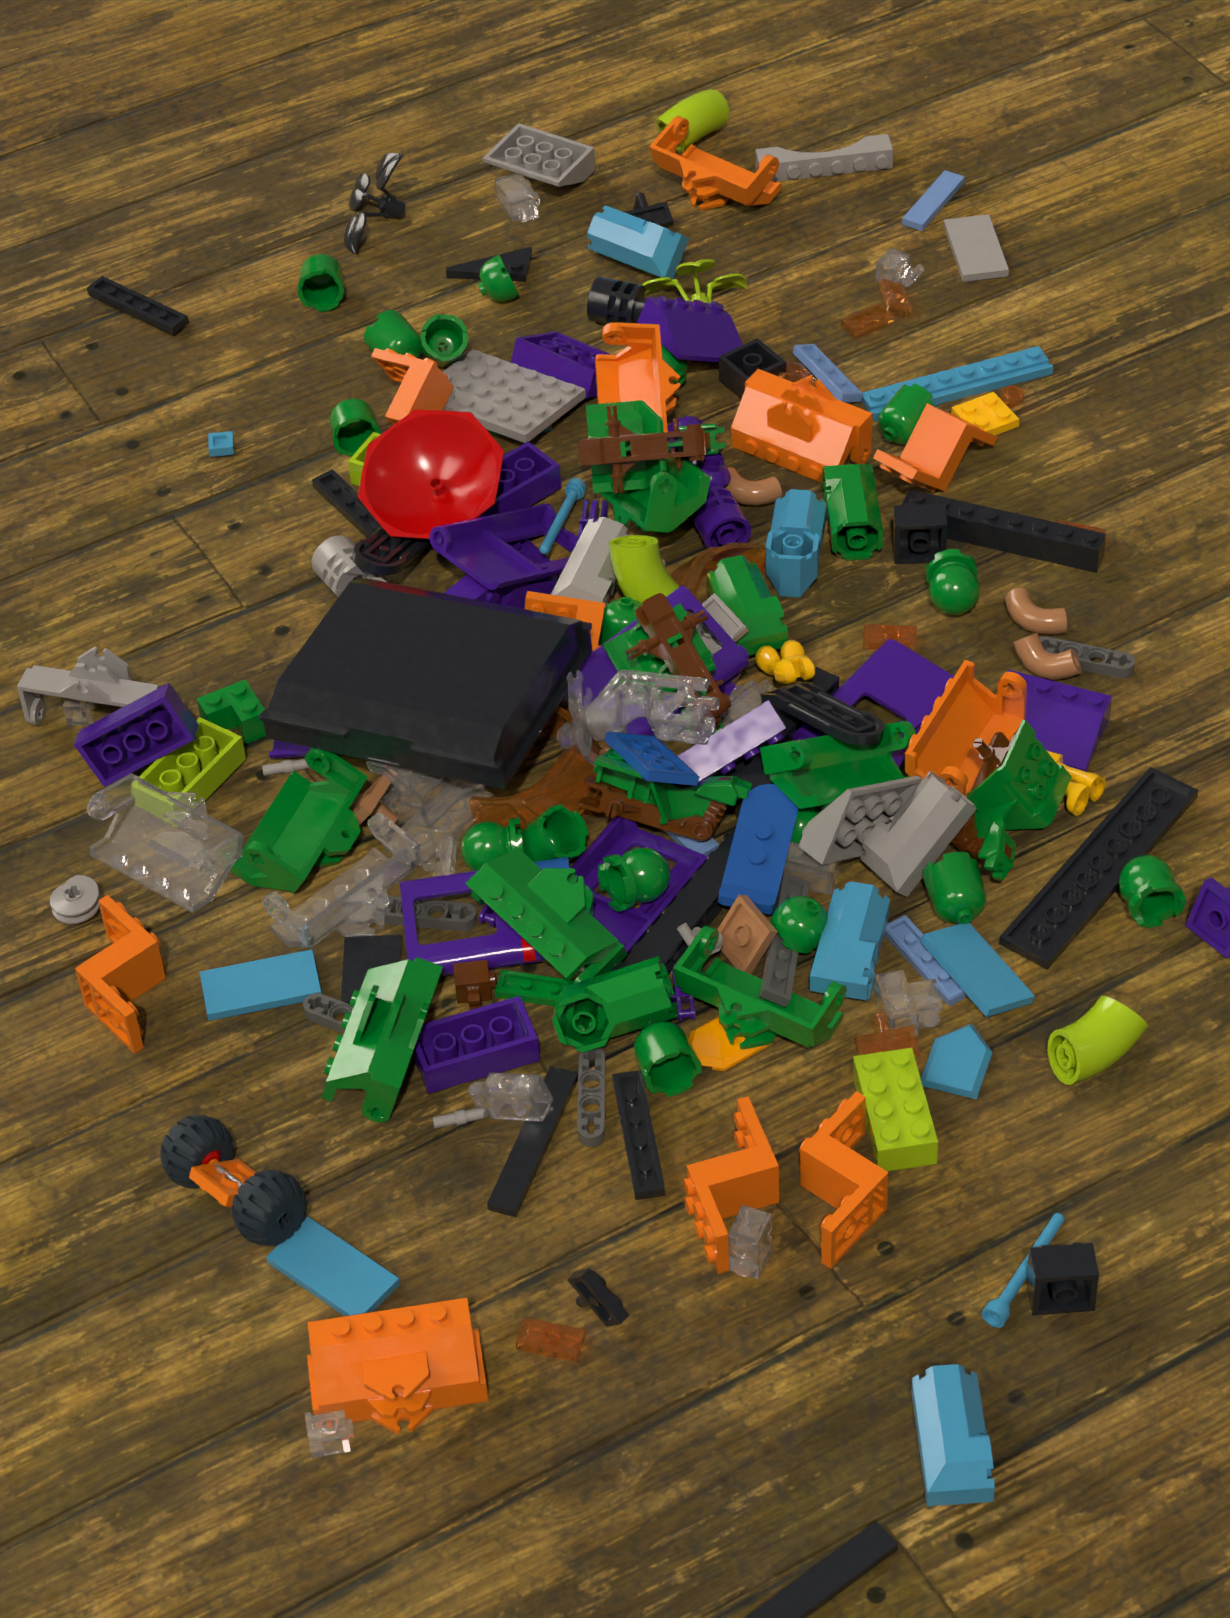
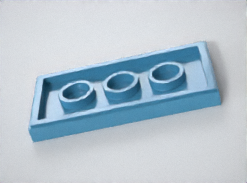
(977, 969)
(259, 984)
(333, 1270)

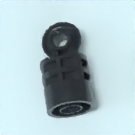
(615, 301)

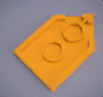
(714, 1048)

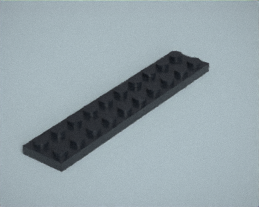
(1094, 869)

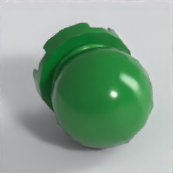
(953, 582)
(490, 840)
(634, 877)
(1150, 890)

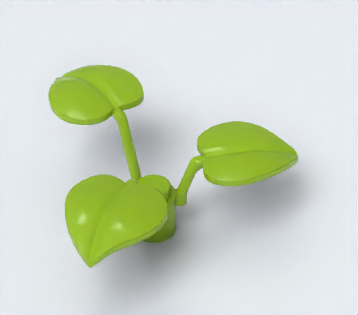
(723, 282)

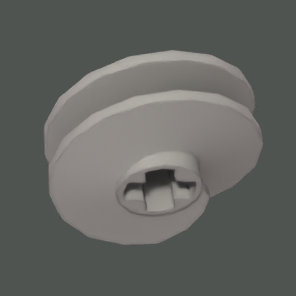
(75, 900)

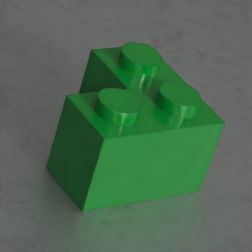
(234, 708)

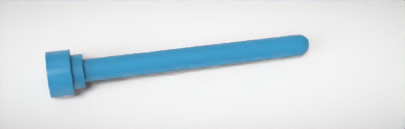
(574, 491)
(997, 1310)

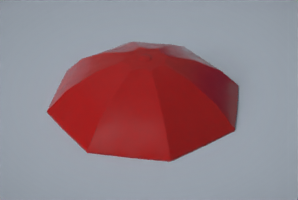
(430, 472)

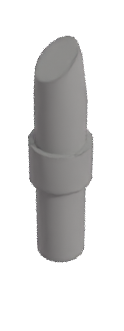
(284, 767)
(459, 1117)

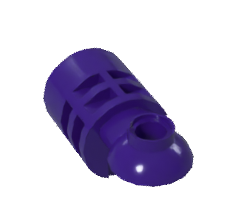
(712, 464)
(721, 519)

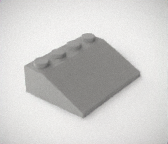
(543, 156)
(848, 820)

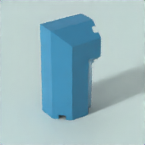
(636, 242)
(795, 542)
(851, 940)
(952, 1437)

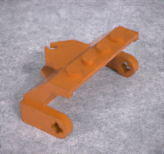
(711, 177)
(637, 369)
(799, 425)
(957, 719)
(396, 1363)

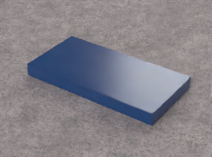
(651, 758)

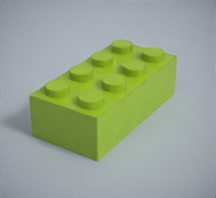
(200, 764)
(896, 1110)

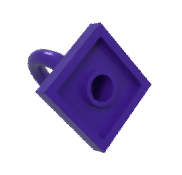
(1212, 916)

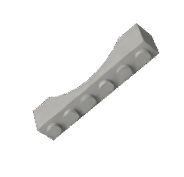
(866, 155)

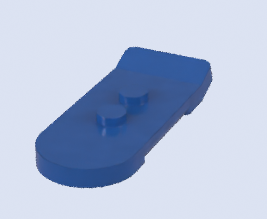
(759, 848)

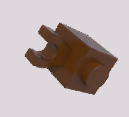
(473, 982)

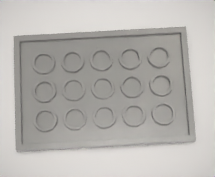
(508, 396)

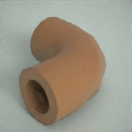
(753, 492)
(1032, 617)
(1046, 664)

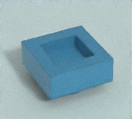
(221, 443)

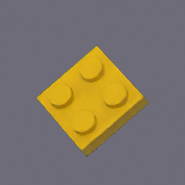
(987, 413)

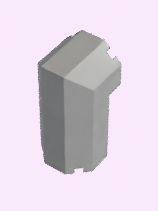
(589, 568)
(916, 833)

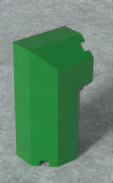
(852, 510)
(748, 597)
(614, 1004)

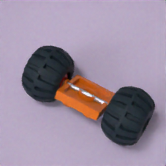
(263, 1204)

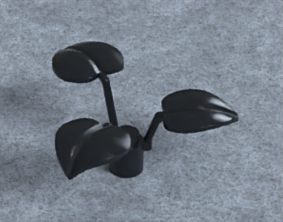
(388, 205)

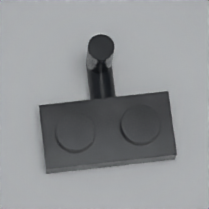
(656, 213)
(595, 1295)

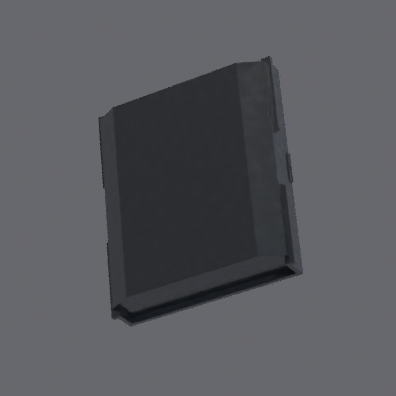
(427, 681)

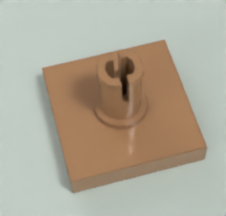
(370, 801)
(745, 934)

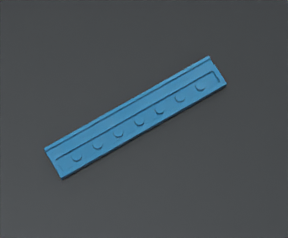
(968, 379)

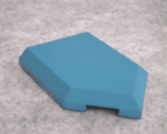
(958, 1063)

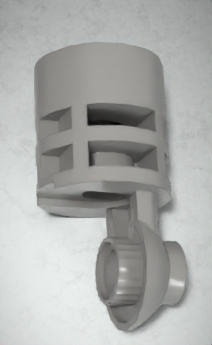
(335, 566)

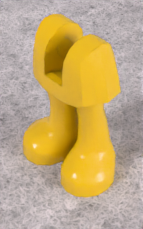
(792, 662)
(1081, 787)

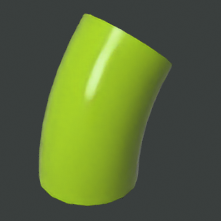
(705, 111)
(640, 567)
(1094, 1041)

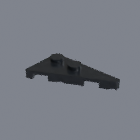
(516, 263)

